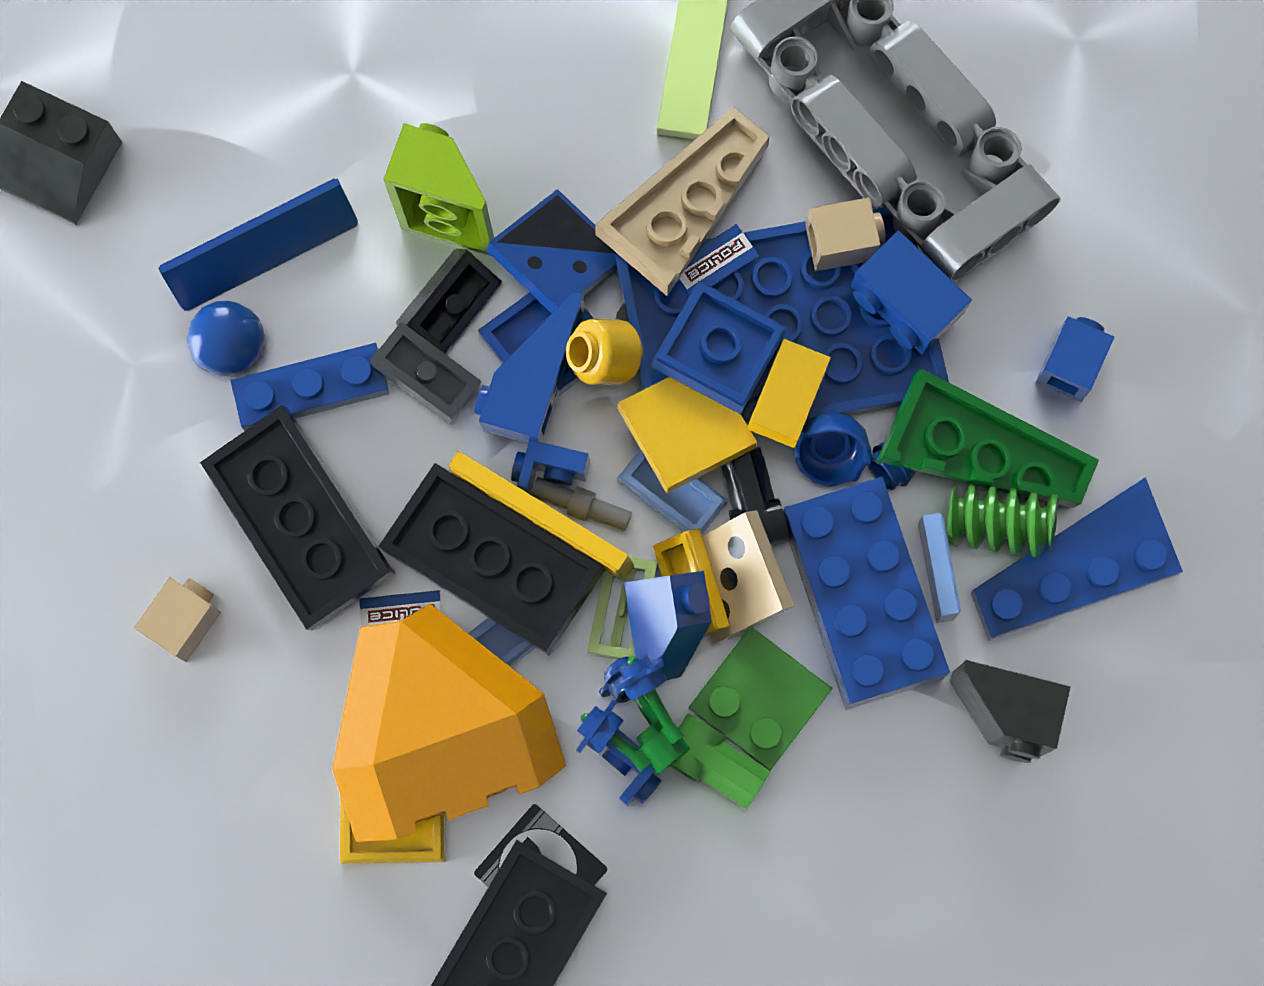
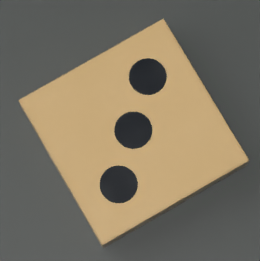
(745, 575)

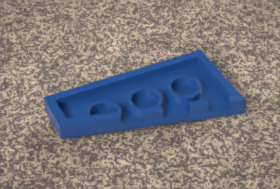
(1091, 561)

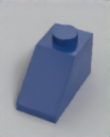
(669, 618)

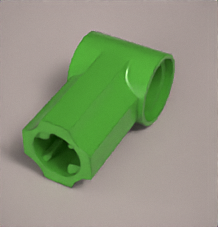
(719, 763)

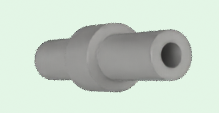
(581, 503)

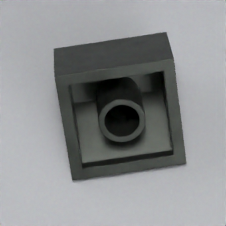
(53, 152)
(1012, 709)

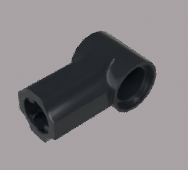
(751, 490)

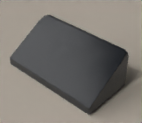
(450, 299)

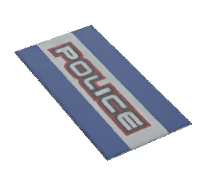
(718, 258)
(395, 607)

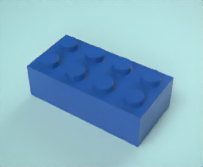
(864, 593)

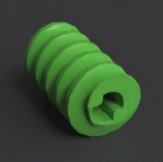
(1002, 521)

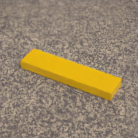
(613, 559)

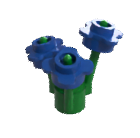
(631, 680)

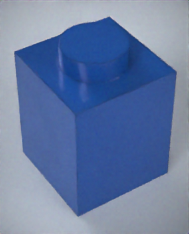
(1075, 357)

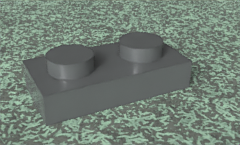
(425, 372)

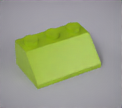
(436, 190)

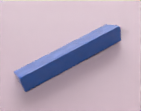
(259, 245)

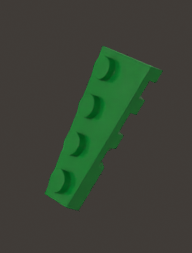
(974, 442)

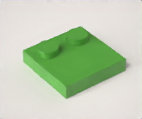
(760, 698)

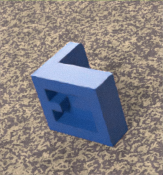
(557, 463)
(643, 784)

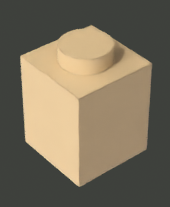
(844, 233)
(179, 617)

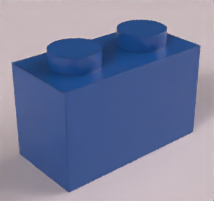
(909, 293)

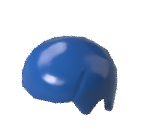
(225, 338)
(832, 449)

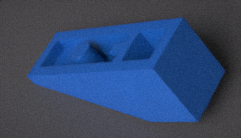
(529, 381)

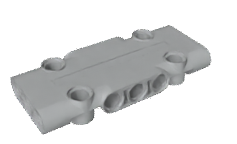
(899, 124)

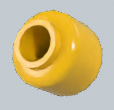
(604, 352)

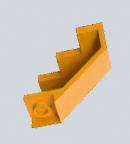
(435, 728)

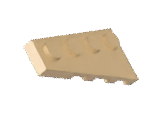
(681, 203)

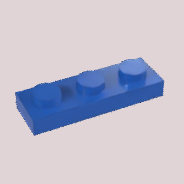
(310, 385)

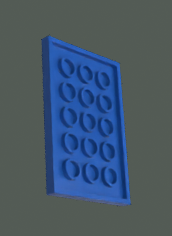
(818, 307)

